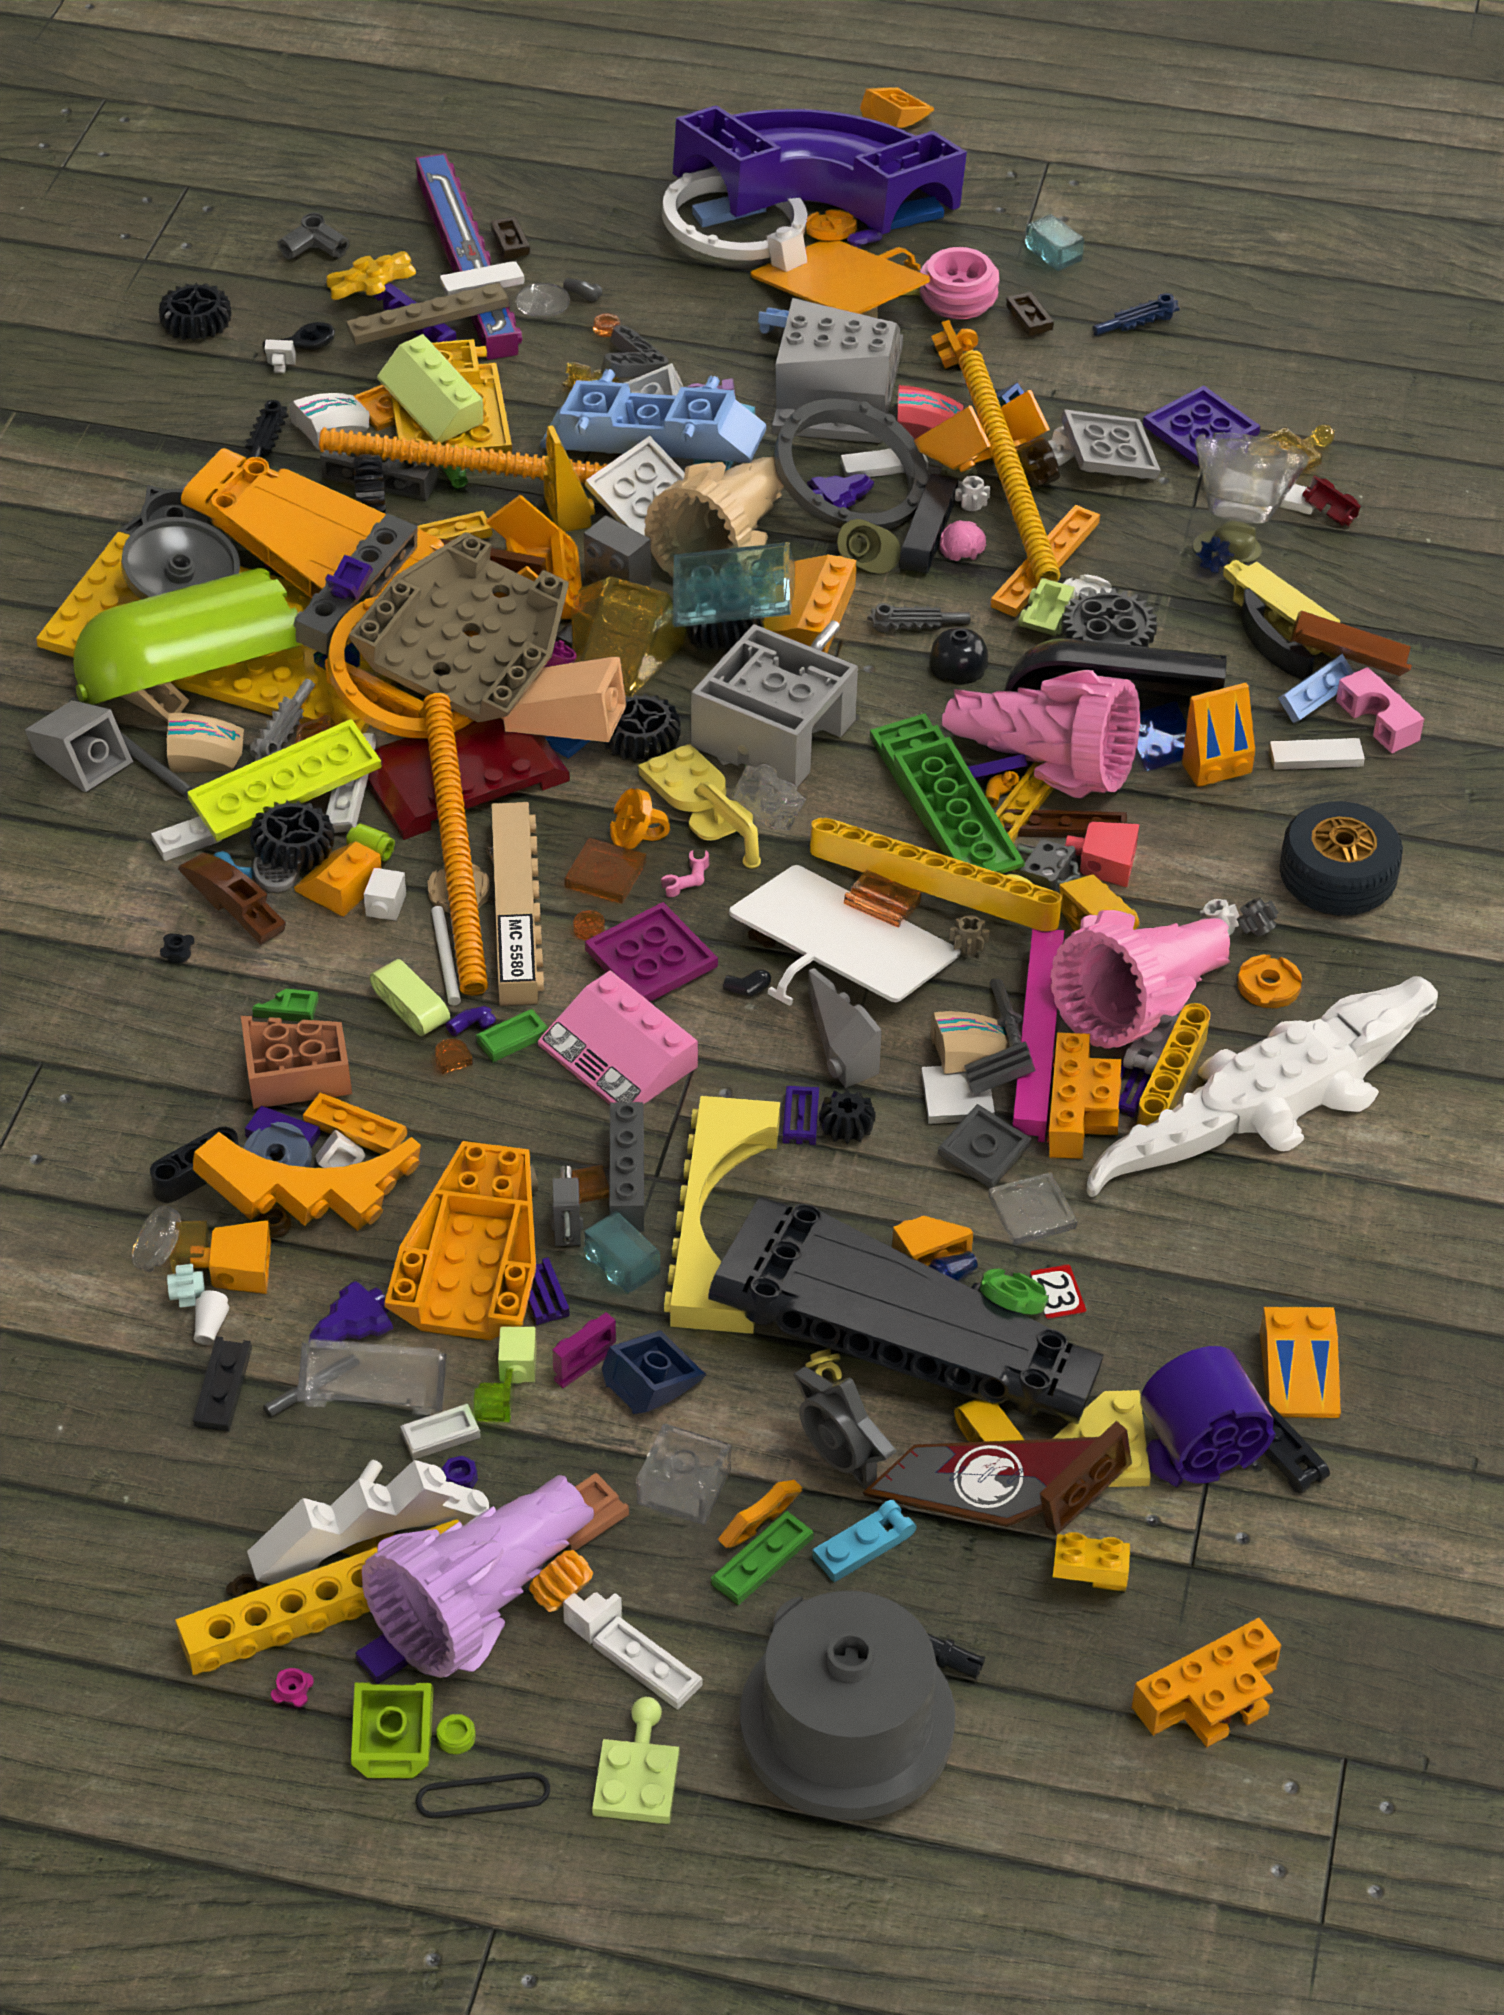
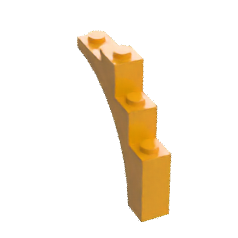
(305, 1192)

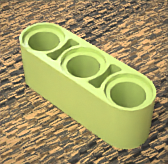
(409, 997)

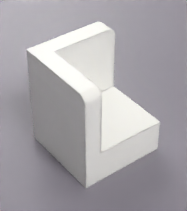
(339, 1152)
(592, 1615)

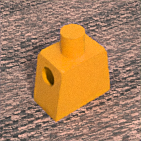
(238, 1257)

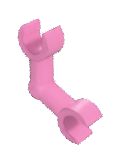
(675, 884)

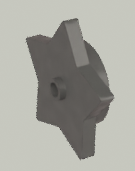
(163, 504)
(840, 1426)

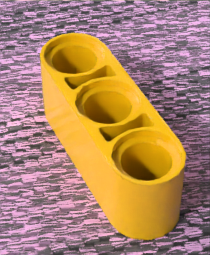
(985, 1422)

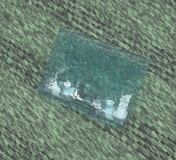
(733, 584)

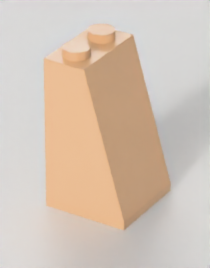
(572, 701)

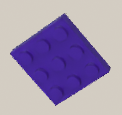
(1196, 415)

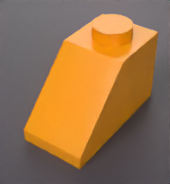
(931, 1239)

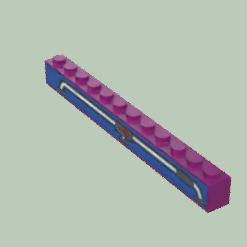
(464, 247)

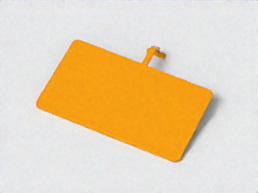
(846, 276)

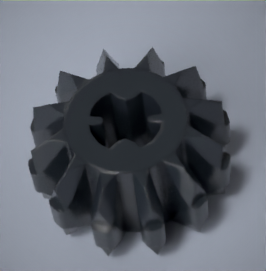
(847, 1116)

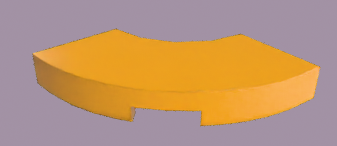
(770, 1506)

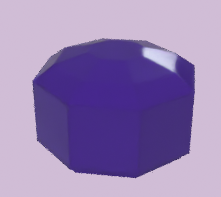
(461, 1471)

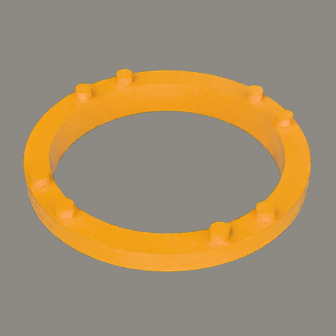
(356, 701)

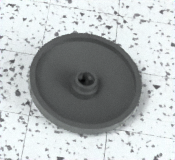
(176, 555)

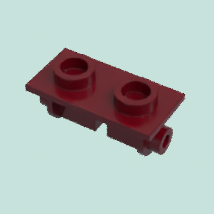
(1343, 506)

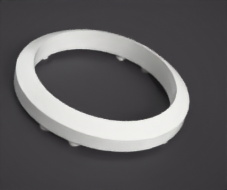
(711, 182)

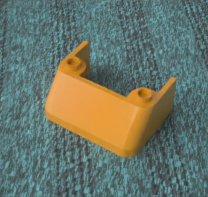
(962, 441)
(536, 535)

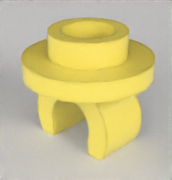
(825, 1361)

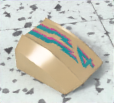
(202, 743)
(965, 1038)

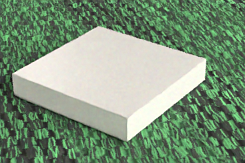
(950, 1096)

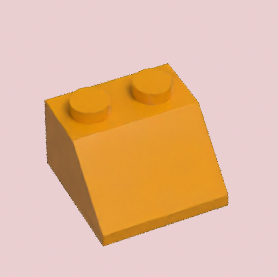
(341, 878)

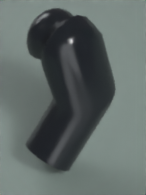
(749, 985)

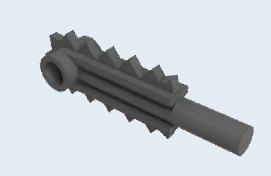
(889, 617)

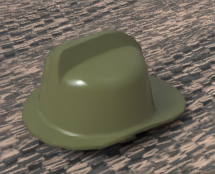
(1241, 539)
(869, 545)

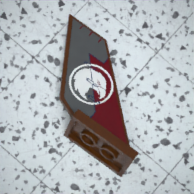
(1007, 1479)

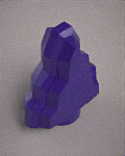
(840, 490)
(354, 1315)

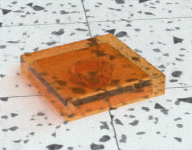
(605, 870)

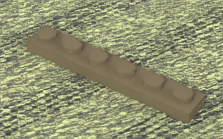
(427, 313)

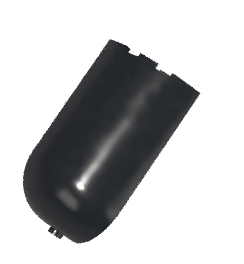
(1120, 662)

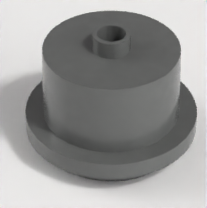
(847, 1708)

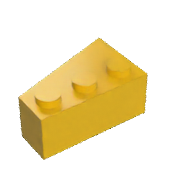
(1088, 897)

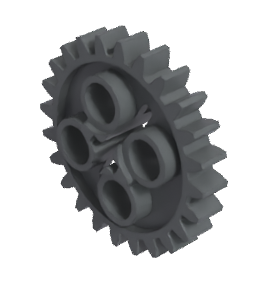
(1110, 619)

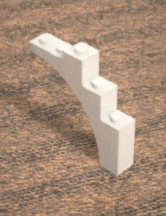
(363, 1511)

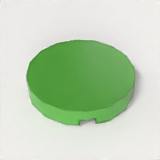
(1014, 1292)

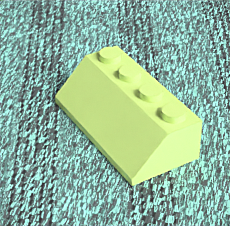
(431, 390)

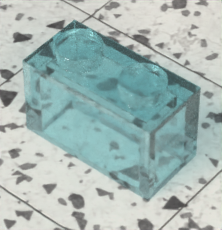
(1054, 242)
(621, 1252)

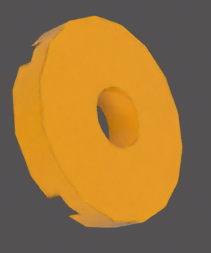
(1266, 994)

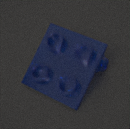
(1161, 736)

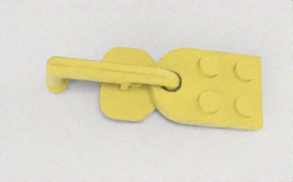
(699, 787)

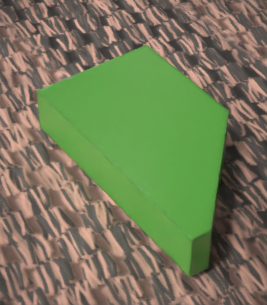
(289, 1005)

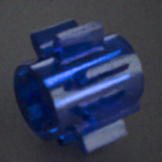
(1209, 548)

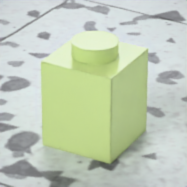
(518, 1352)

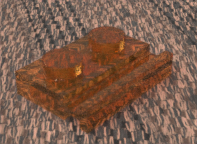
(882, 898)

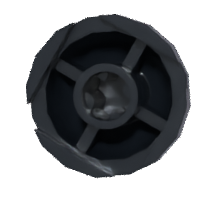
(959, 656)

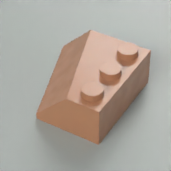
(295, 1060)

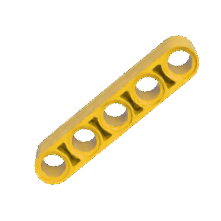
(1175, 1063)

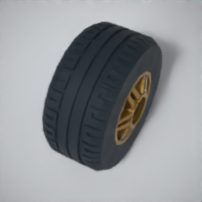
(1341, 858)

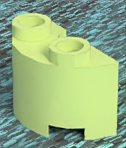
(1046, 607)

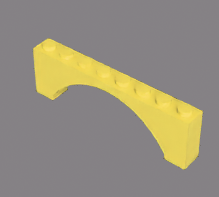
(724, 1137)

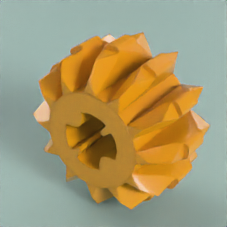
(560, 1580)

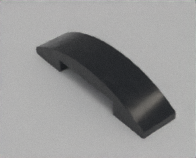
(1289, 657)

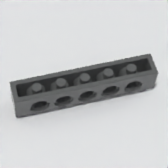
(386, 551)

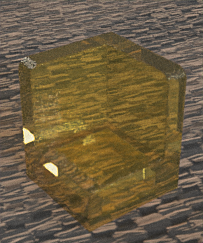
(191, 1242)

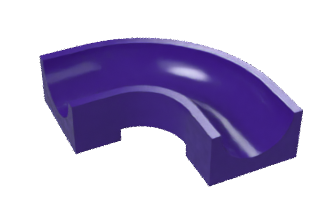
(818, 158)

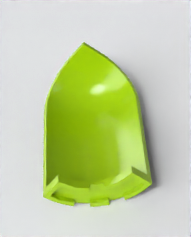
(182, 635)

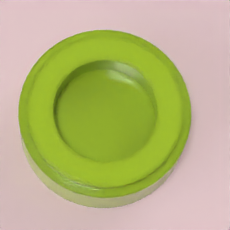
(456, 1734)

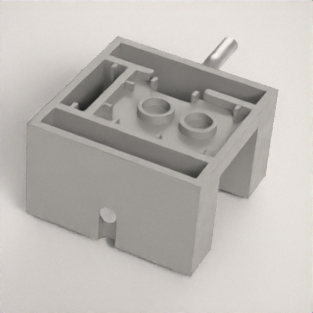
(768, 698)

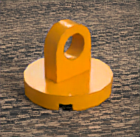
(633, 818)

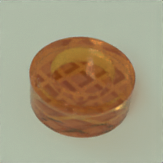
(605, 323)
(588, 924)

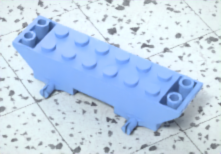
(687, 426)

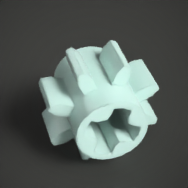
(185, 1285)

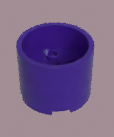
(1207, 1413)

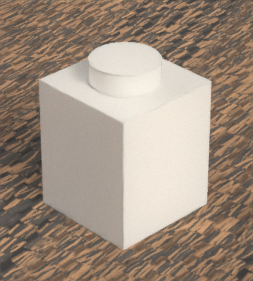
(787, 248)
(385, 894)

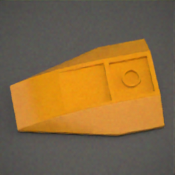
(470, 1248)

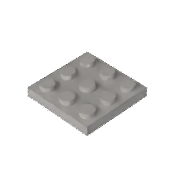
(1110, 444)

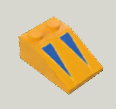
(1219, 735)
(1301, 1361)

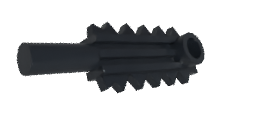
(266, 429)

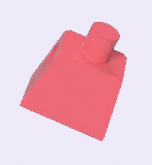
(1107, 851)

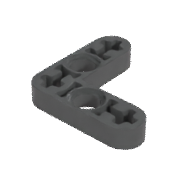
(637, 357)

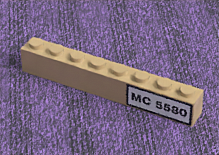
(515, 905)

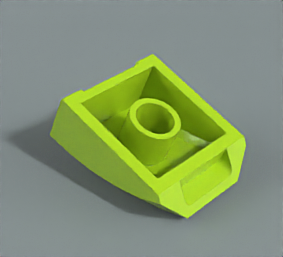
(391, 1729)

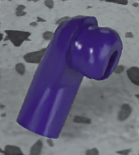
(864, 237)
(469, 1017)
(1160, 1463)

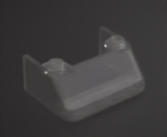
(372, 1374)

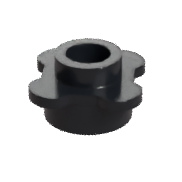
(177, 947)

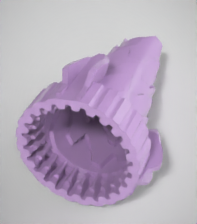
(443, 1591)

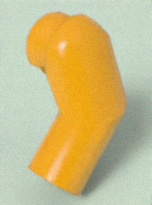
(1000, 785)

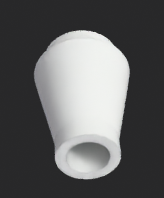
(209, 1315)

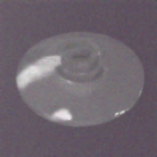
(542, 300)

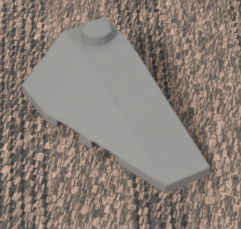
(846, 1031)

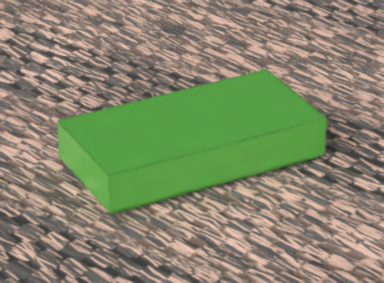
(511, 1035)

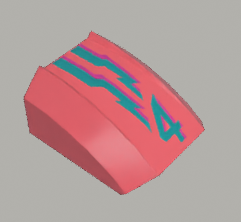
(923, 409)

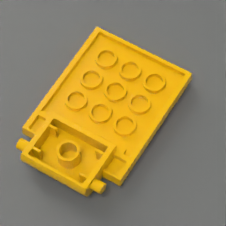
(485, 381)

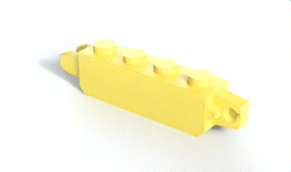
(1280, 598)

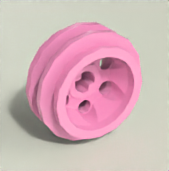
(960, 283)

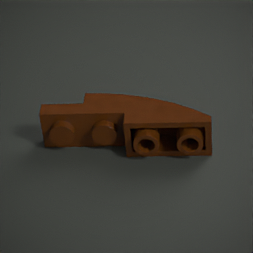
(233, 890)

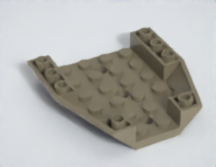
(429, 606)

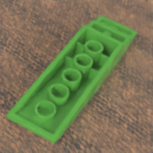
(945, 794)

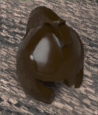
(1038, 462)

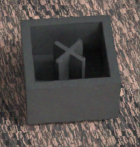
(616, 552)

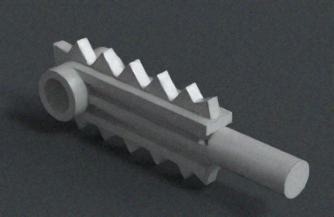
(281, 723)

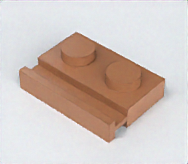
(606, 1507)

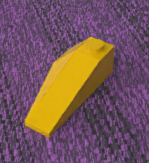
(563, 489)

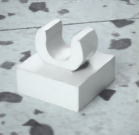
(280, 354)

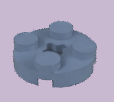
(281, 1136)

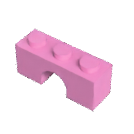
(1396, 721)

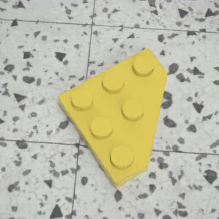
(1100, 1415)

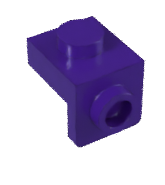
(349, 578)

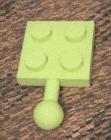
(637, 1777)

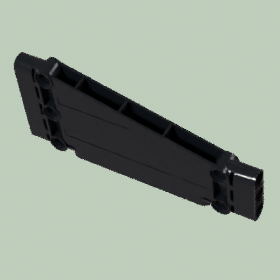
(897, 1312)

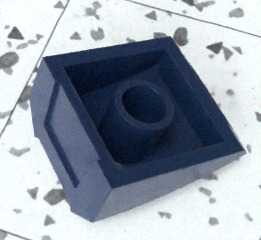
(649, 1371)

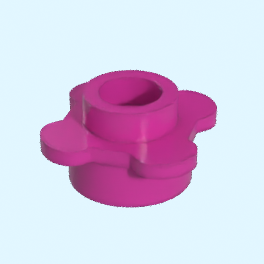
(292, 1678)

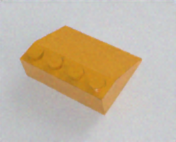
(820, 596)

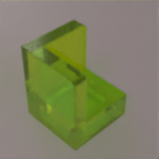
(495, 1400)

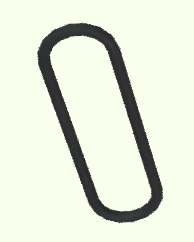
(484, 1808)

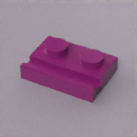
(583, 1350)

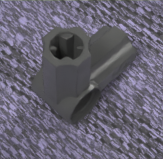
(313, 234)

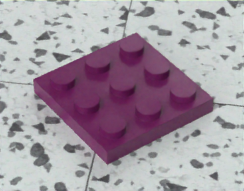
(652, 952)

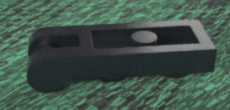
(1290, 1450)

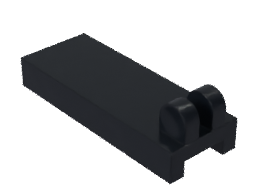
(222, 1384)

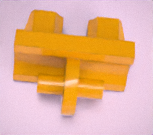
(951, 345)

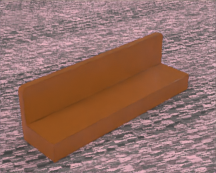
(1352, 643)

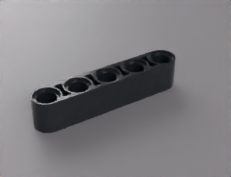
(928, 523)

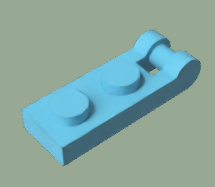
(863, 1541)

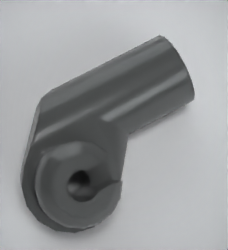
(583, 289)

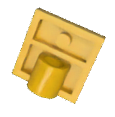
(1092, 1560)

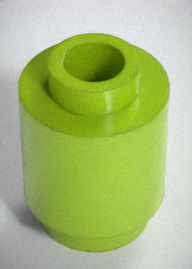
(373, 839)

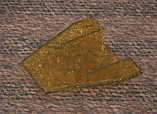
(626, 623)

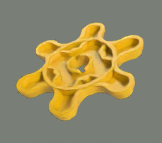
(370, 275)

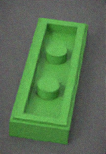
(762, 1558)

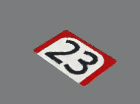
(1061, 1289)

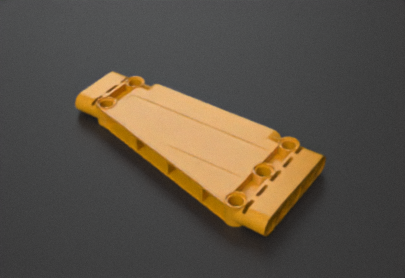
(287, 518)

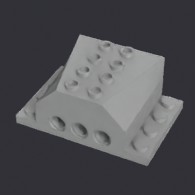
(835, 357)

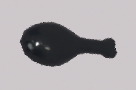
(311, 336)

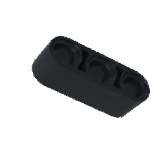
(174, 1174)

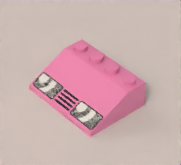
(620, 1043)

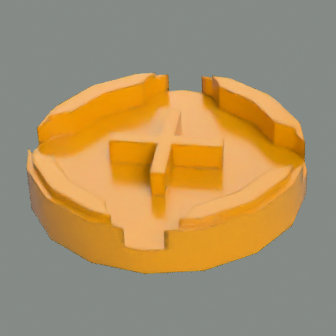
(831, 225)

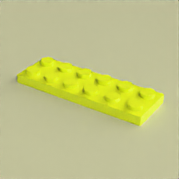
(290, 774)

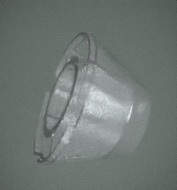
(1247, 475)

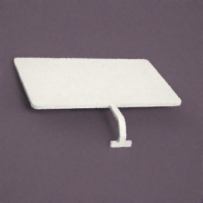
(813, 920)

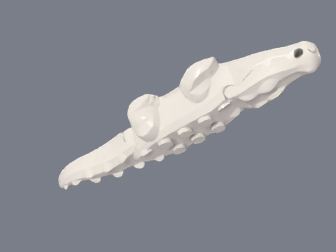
(1277, 1081)

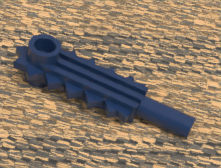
(1139, 315)

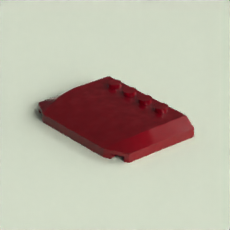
(489, 767)

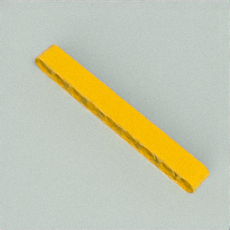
(936, 874)

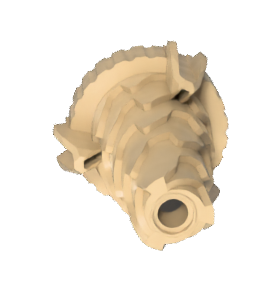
(712, 509)

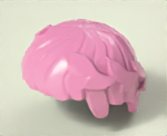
(962, 540)

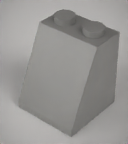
(80, 743)

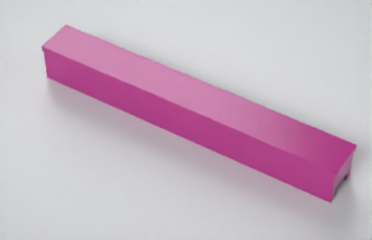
(1039, 1034)

